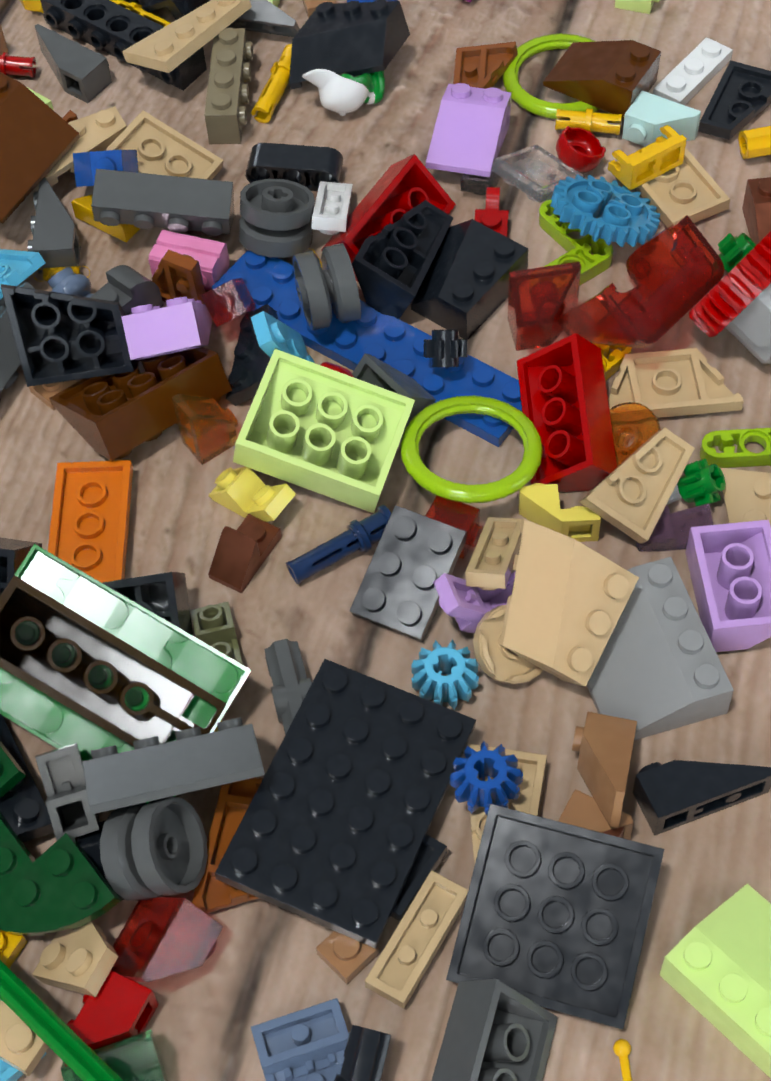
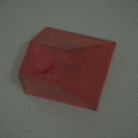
(539, 300)
(164, 939)

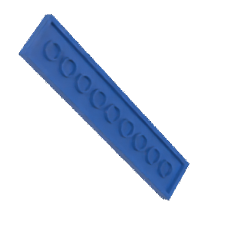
(384, 337)

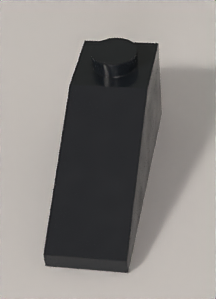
(691, 790)

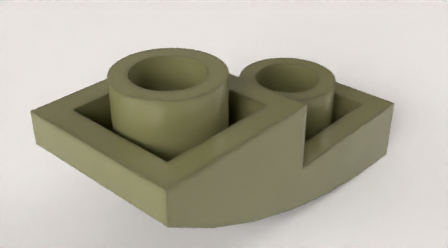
(216, 628)

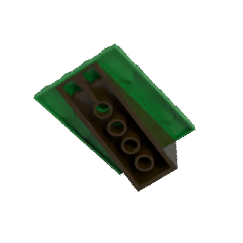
(100, 666)

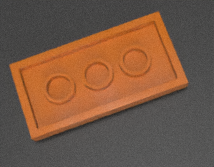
(92, 517)

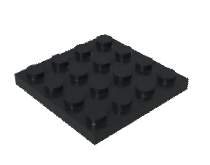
(557, 914)

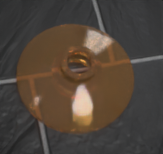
(631, 421)

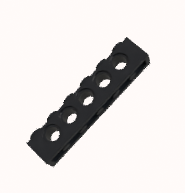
(114, 30)

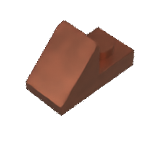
(243, 552)

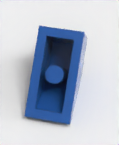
(87, 163)

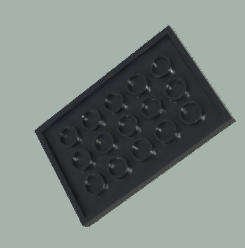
(347, 802)

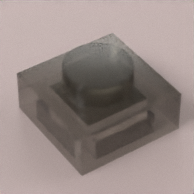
(478, 184)

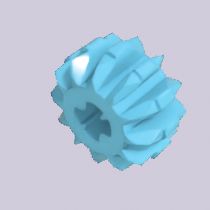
(445, 660)

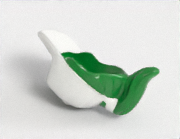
(347, 93)

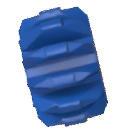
(483, 764)

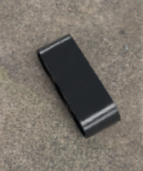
(294, 163)

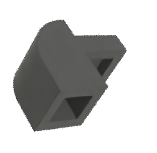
(129, 289)
(66, 792)

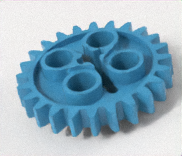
(605, 210)

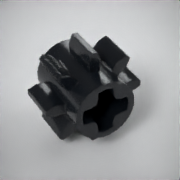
(445, 348)

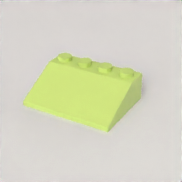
(323, 430)
(727, 972)

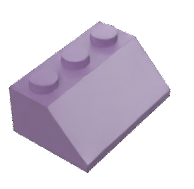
(732, 582)

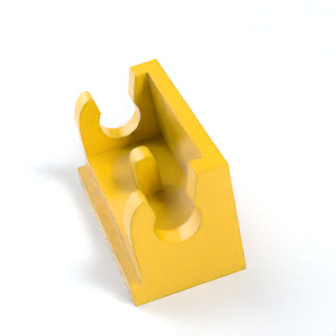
(650, 160)

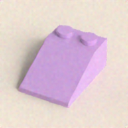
(469, 129)

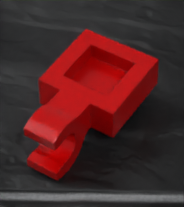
(491, 215)

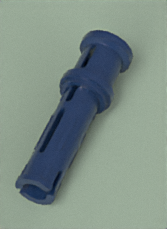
(358, 537)

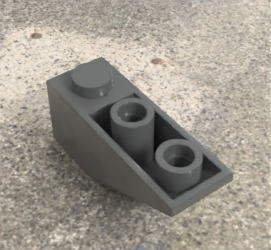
(75, 66)
(53, 230)

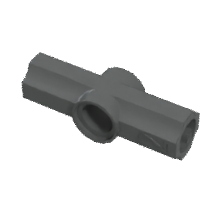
(288, 679)

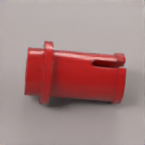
(15, 65)

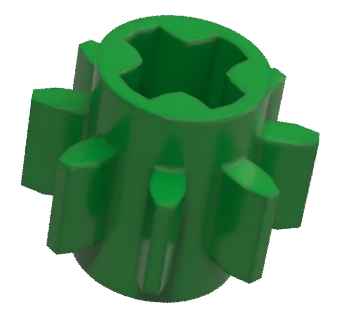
(734, 249)
(701, 483)

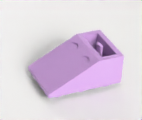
(167, 330)

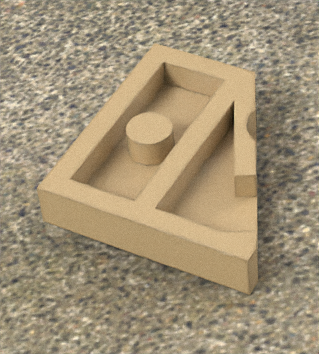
(77, 960)

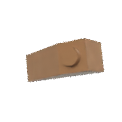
(605, 760)

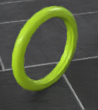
(524, 99)
(480, 492)

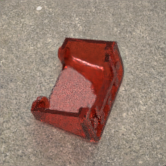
(670, 278)

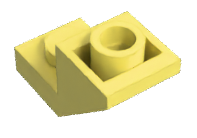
(247, 494)
(542, 506)

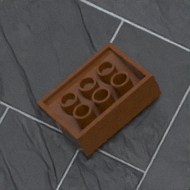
(30, 142)
(136, 406)

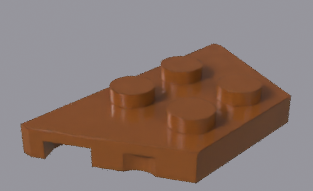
(229, 812)

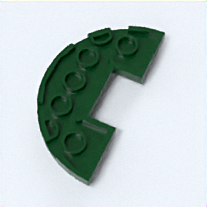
(54, 890)

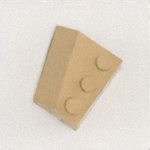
(563, 603)

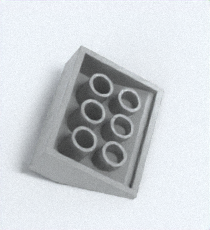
(660, 659)

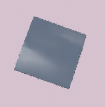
(303, 1044)

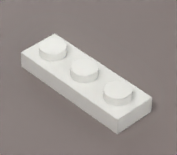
(694, 72)
(332, 207)

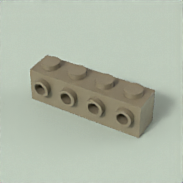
(228, 86)

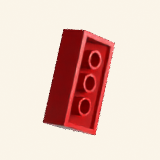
(393, 195)
(569, 407)

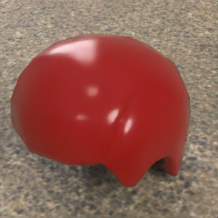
(579, 149)

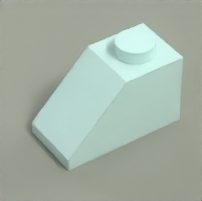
(651, 113)

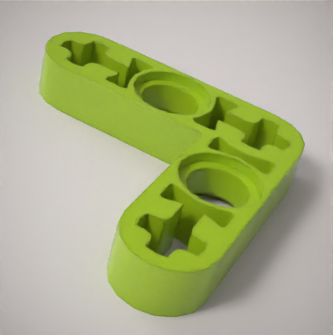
(577, 249)
(743, 458)

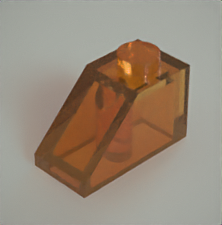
(204, 426)

